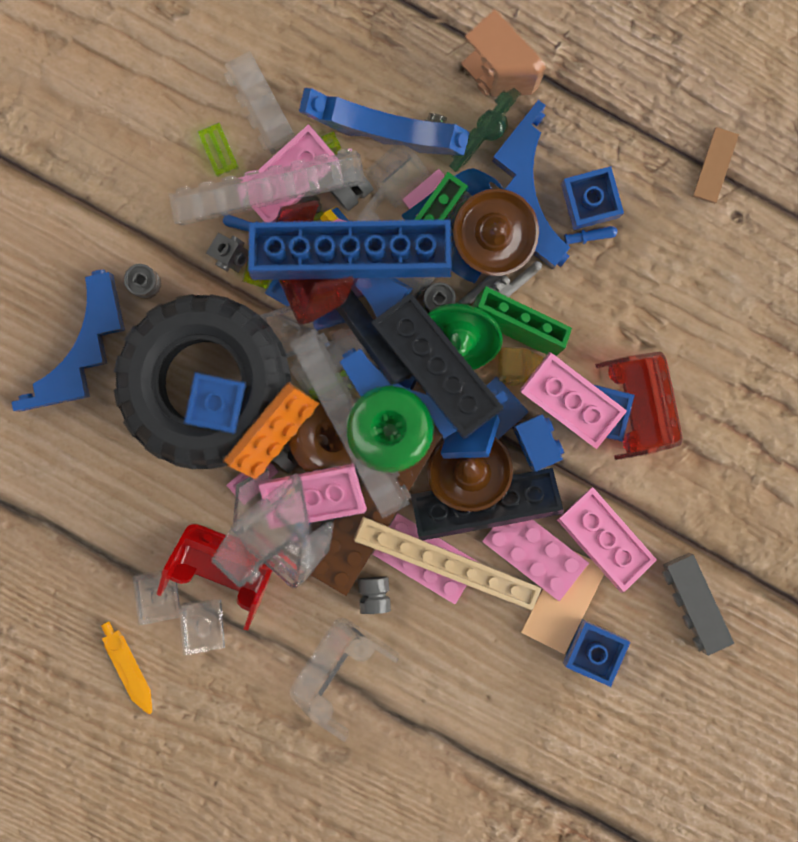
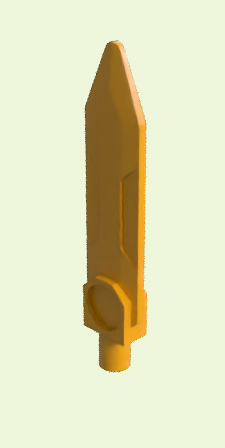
(127, 667)

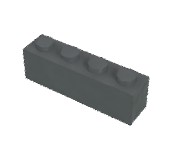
(698, 604)

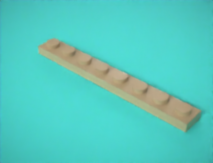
(447, 563)

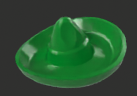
(470, 331)
(389, 429)

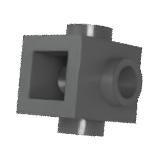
(228, 252)

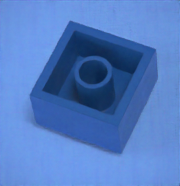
(592, 198)
(538, 443)
(596, 653)

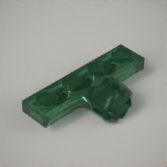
(489, 127)

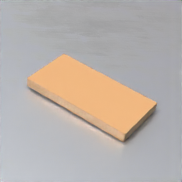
(557, 621)

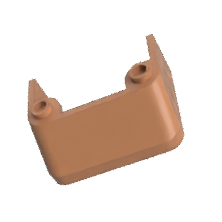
(502, 58)

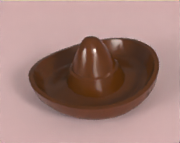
(496, 232)
(318, 444)
(471, 482)

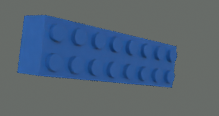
(350, 249)

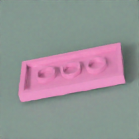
(303, 146)
(573, 400)
(327, 492)
(606, 540)
(537, 555)
(442, 585)

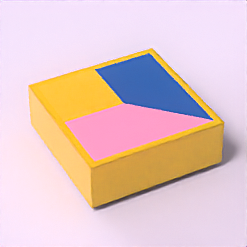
(334, 214)

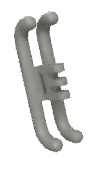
(501, 283)

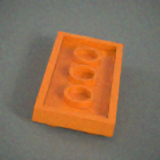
(271, 432)

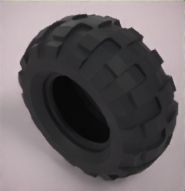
(152, 348)

